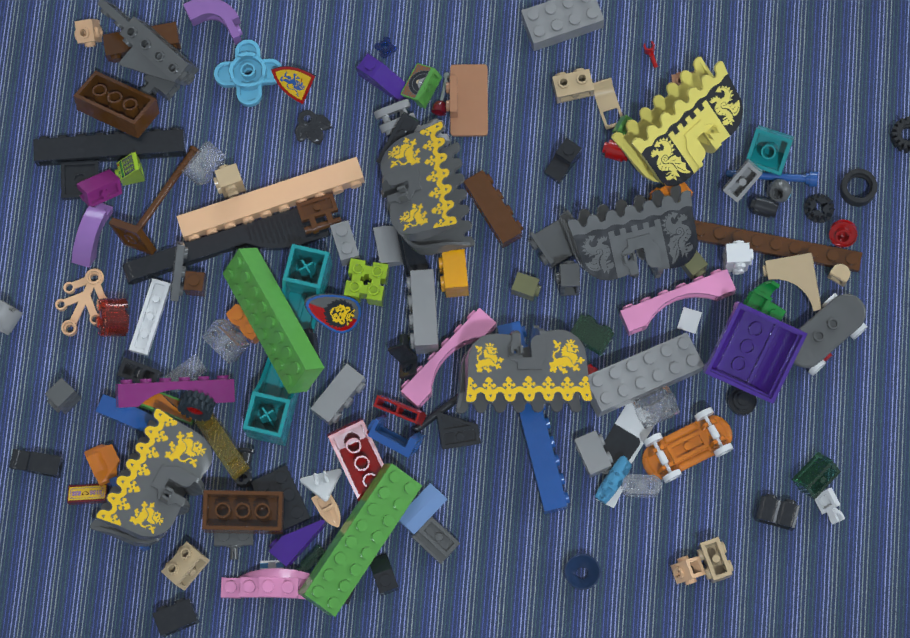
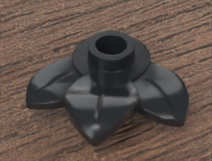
(313, 129)

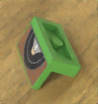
(421, 84)

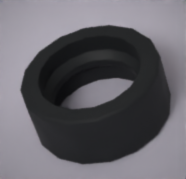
(860, 173)

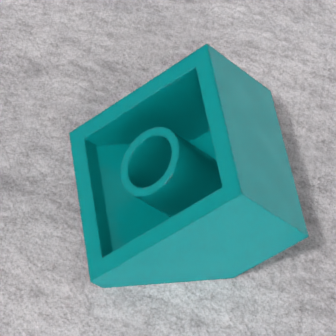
(770, 149)

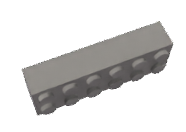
(644, 374)

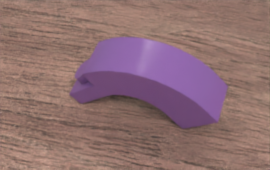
(217, 10)
(88, 234)

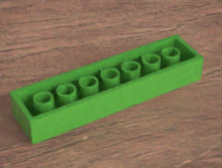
(273, 320)
(359, 539)

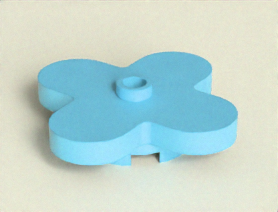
(234, 72)

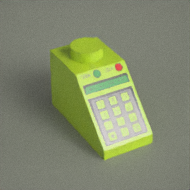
(130, 170)

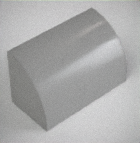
(388, 245)

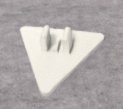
(322, 483)

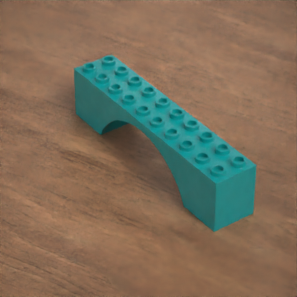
(270, 404)

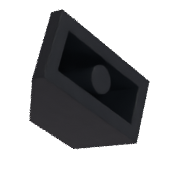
(383, 575)

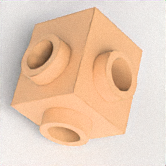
(88, 32)
(688, 569)

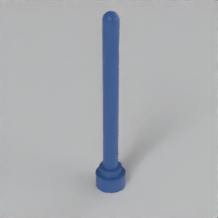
(809, 179)

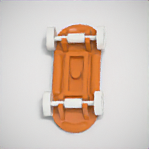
(688, 446)

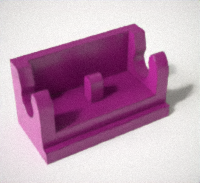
(100, 188)

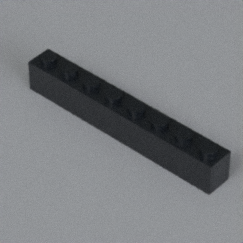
(109, 146)

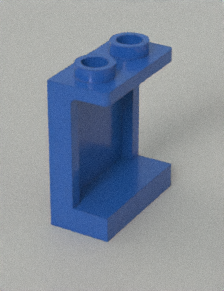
(393, 440)

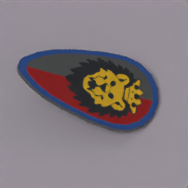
(334, 311)

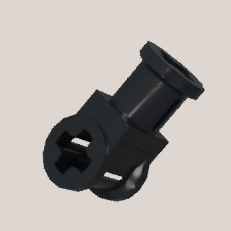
(247, 455)

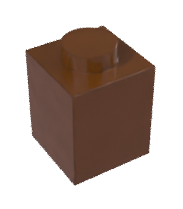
(195, 283)

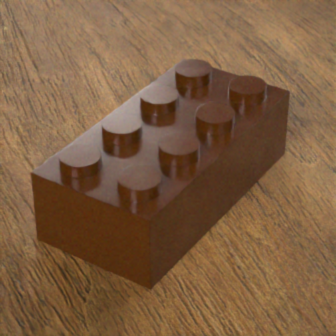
(116, 104)
(243, 512)

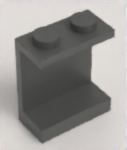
(552, 244)

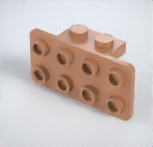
(468, 100)

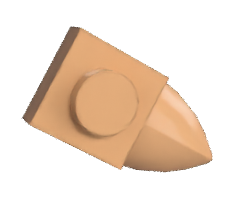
(328, 510)

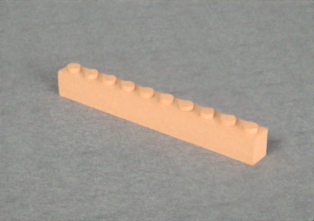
(270, 199)

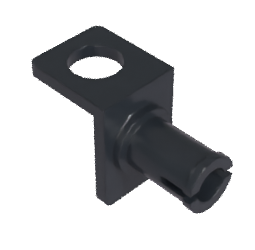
(404, 356)

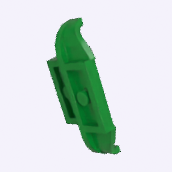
(761, 299)

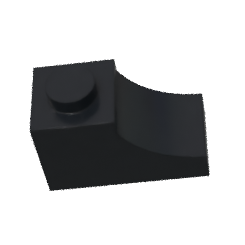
(563, 160)

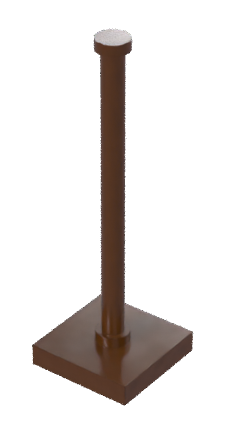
(133, 235)

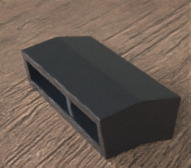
(411, 259)

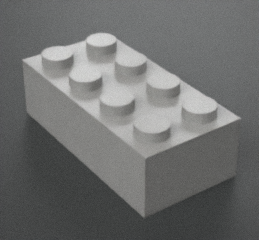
(560, 21)
(424, 317)

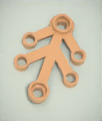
(83, 299)

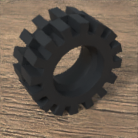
(897, 136)

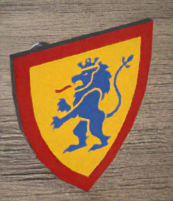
(294, 81)

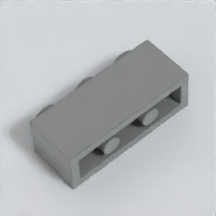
(339, 395)

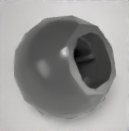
(779, 190)

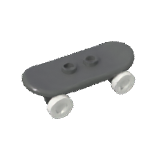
(831, 326)

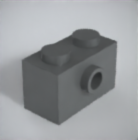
(569, 279)
(62, 396)

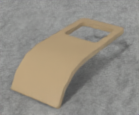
(606, 99)

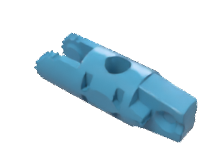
(613, 480)

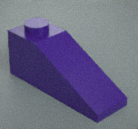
(381, 77)
(292, 545)

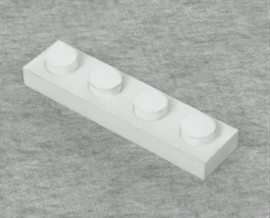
(150, 317)

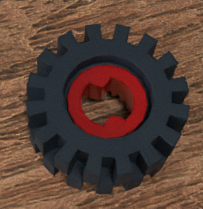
(196, 405)

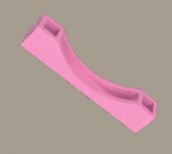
(713, 287)
(420, 387)

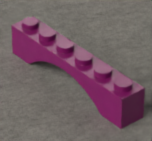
(134, 394)

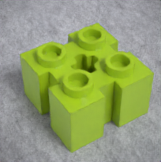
(358, 273)

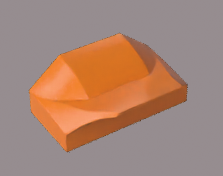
(103, 462)

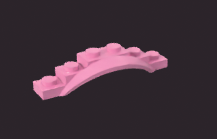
(265, 584)

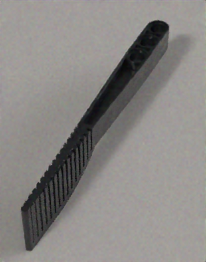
(269, 233)

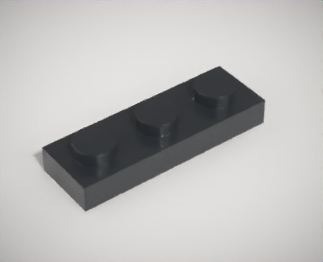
(404, 127)

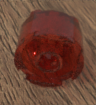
(112, 317)

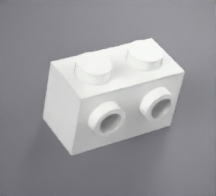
(737, 257)

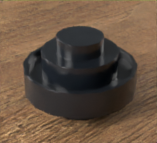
(741, 402)

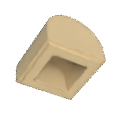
(839, 274)

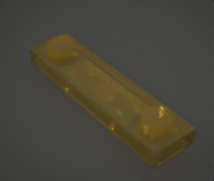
(223, 446)

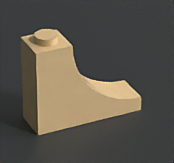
(797, 270)

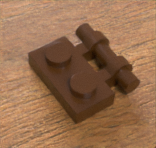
(316, 208)

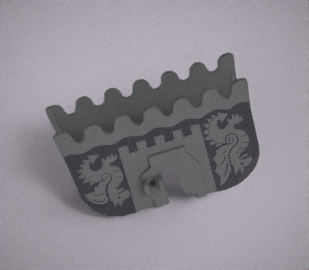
(657, 229)

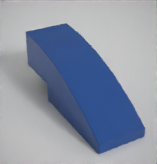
(127, 416)

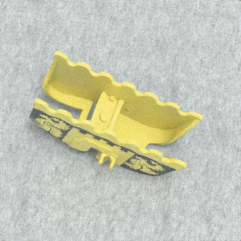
(683, 126)

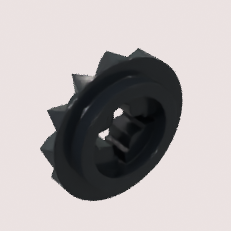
(818, 216)

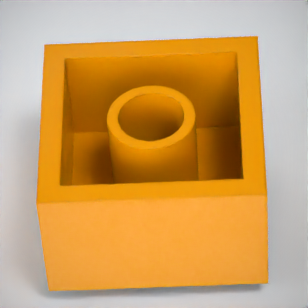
(454, 268)

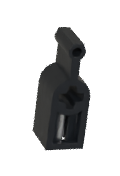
(37, 463)

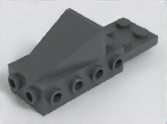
(149, 50)

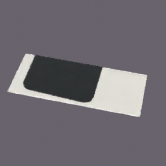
(626, 436)

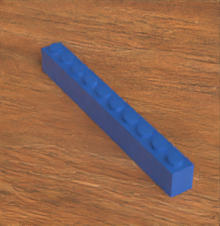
(540, 446)

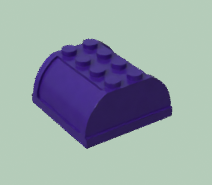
(755, 352)

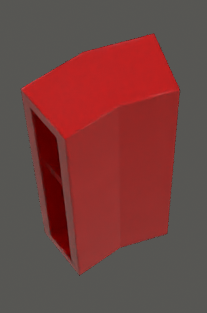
(400, 408)

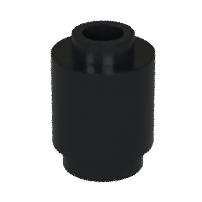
(764, 207)

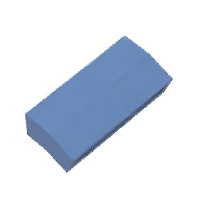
(422, 508)

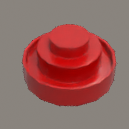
(843, 233)

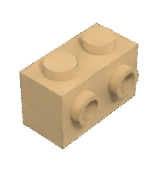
(572, 85)
(229, 181)
(715, 560)
(185, 565)

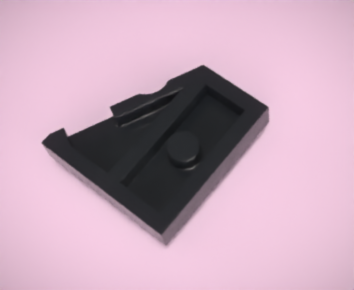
(457, 432)

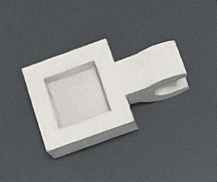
(827, 504)

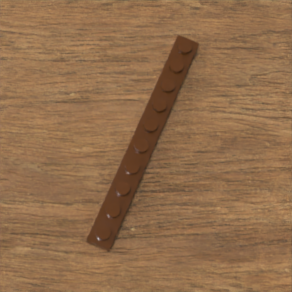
(777, 245)

